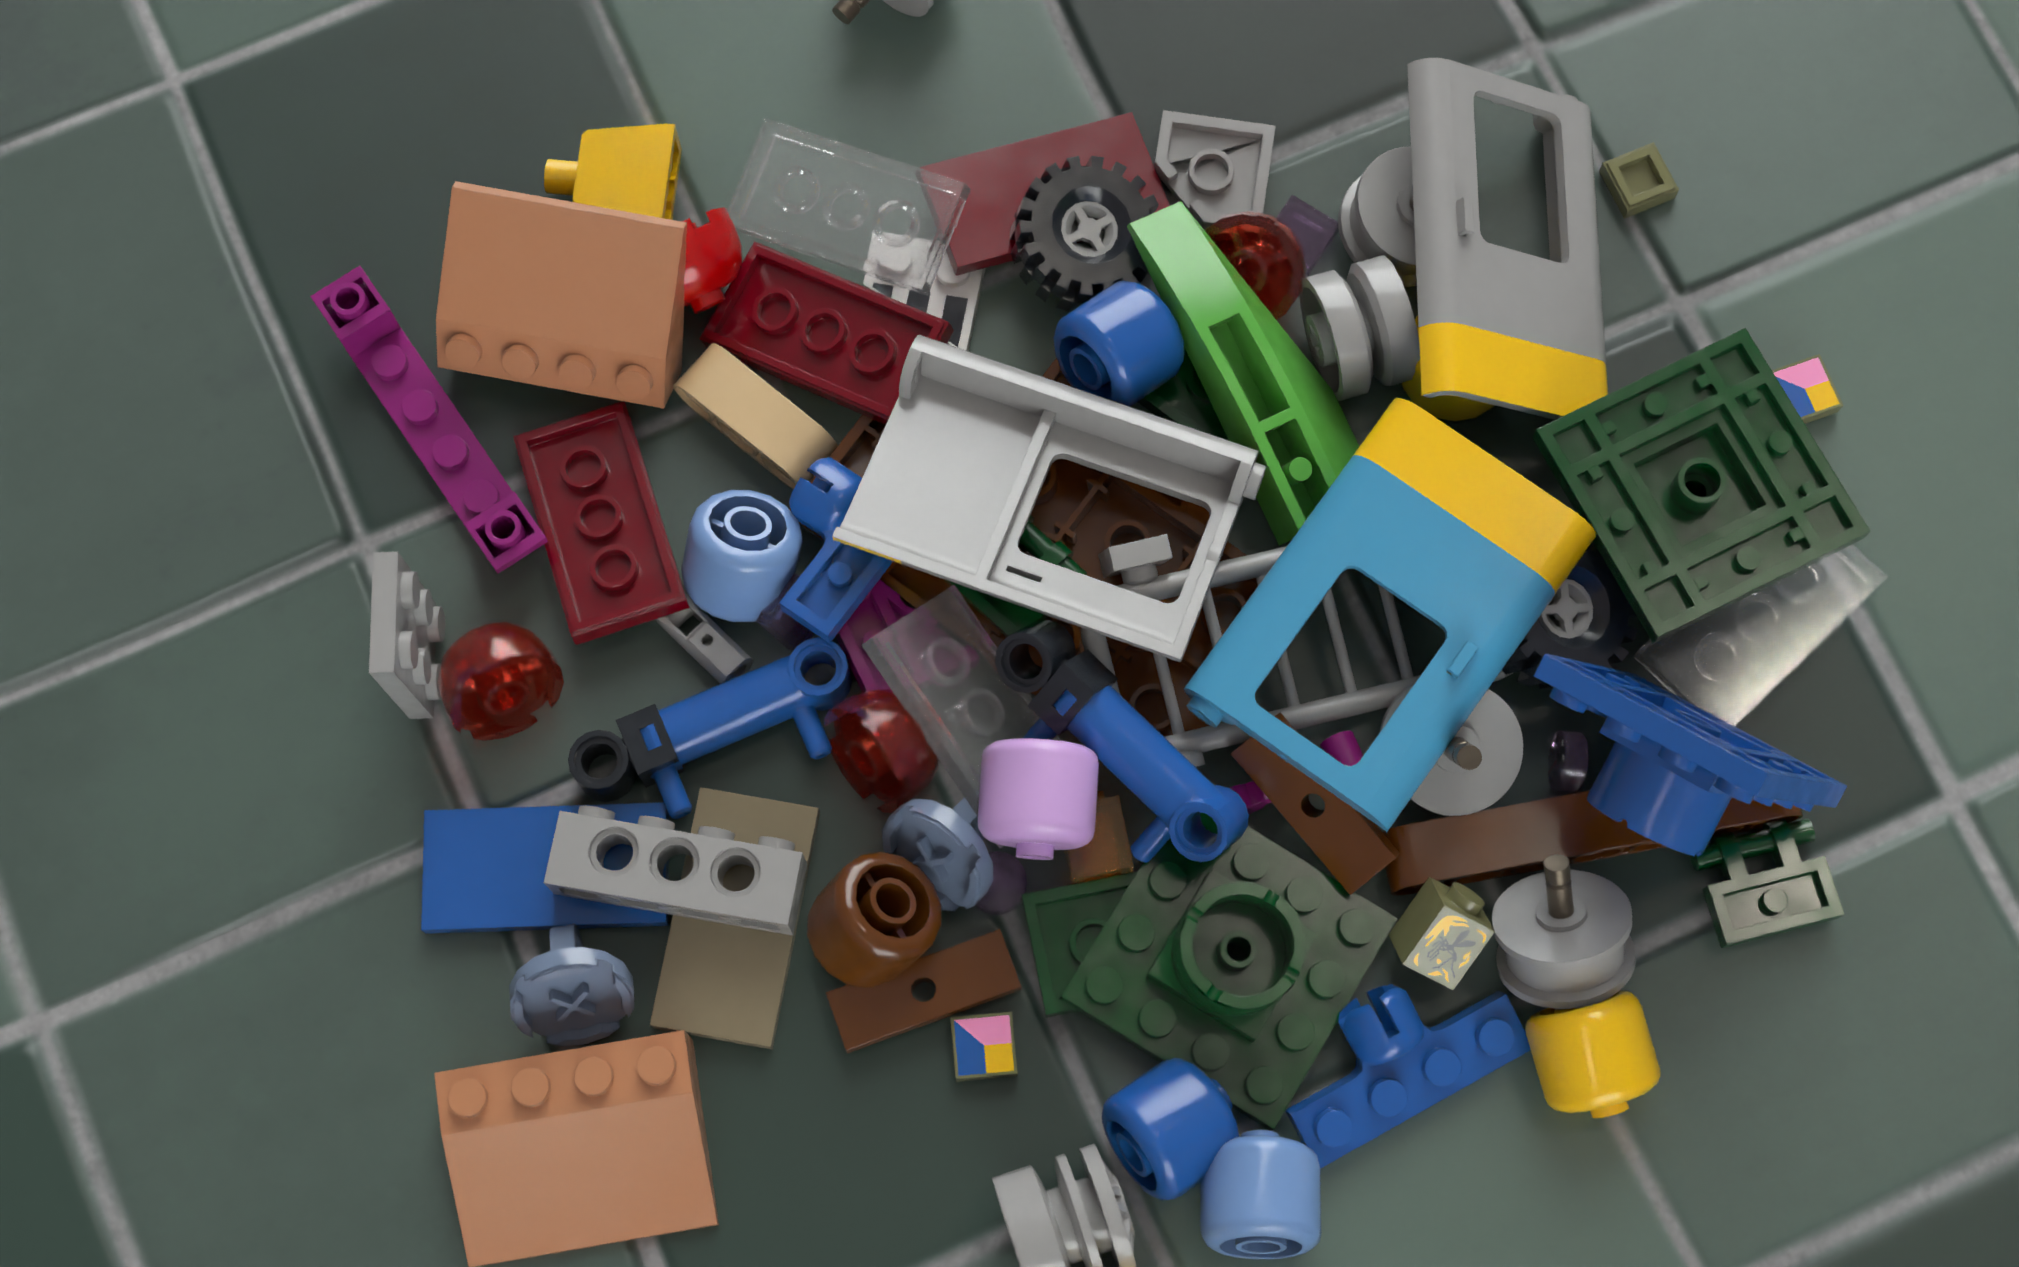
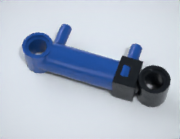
(1081, 699)
(665, 739)

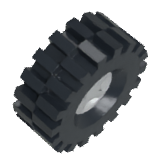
(1100, 209)
(1587, 626)

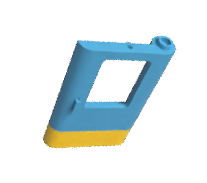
(1448, 539)

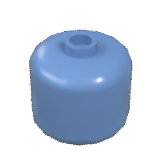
(740, 554)
(1261, 1198)

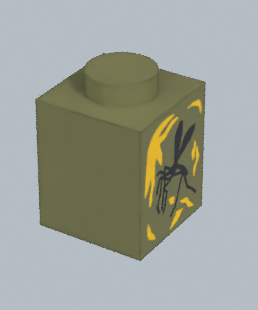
(1442, 932)

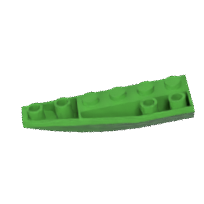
(1249, 368)

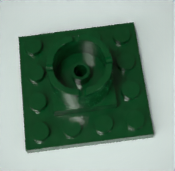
(1700, 484)
(1250, 1024)

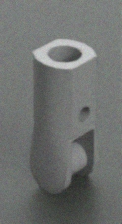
(708, 644)

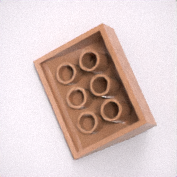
(562, 295)
(577, 1148)

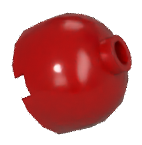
(711, 260)

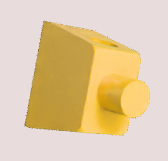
(622, 170)

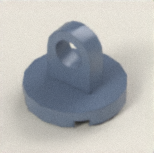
(945, 848)
(571, 991)

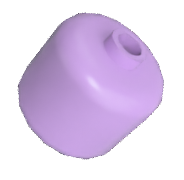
(1038, 796)

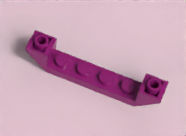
(429, 420)

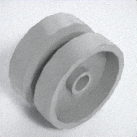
(1360, 327)

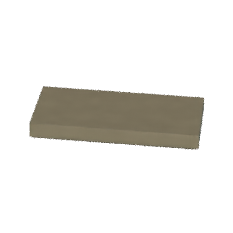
(724, 976)

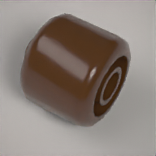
(874, 919)

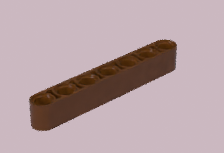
(1524, 834)

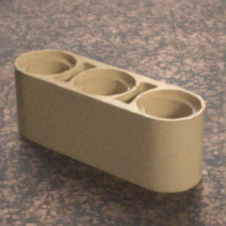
(754, 415)

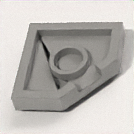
(1214, 164)

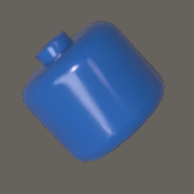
(1120, 344)
(1169, 1127)

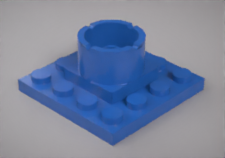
(1676, 761)

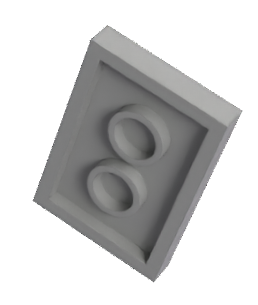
(404, 636)

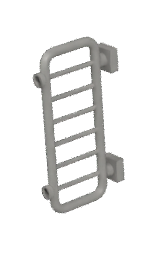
(1138, 569)

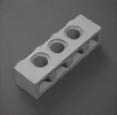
(766, 904)

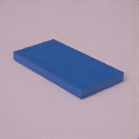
(491, 865)

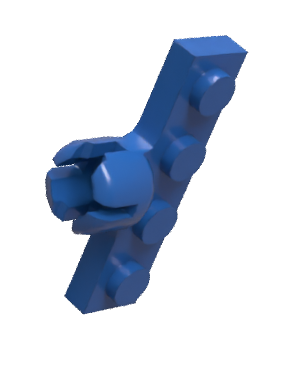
(839, 573)
(1403, 1067)

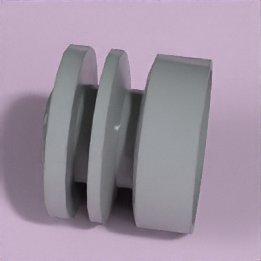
(1068, 1221)

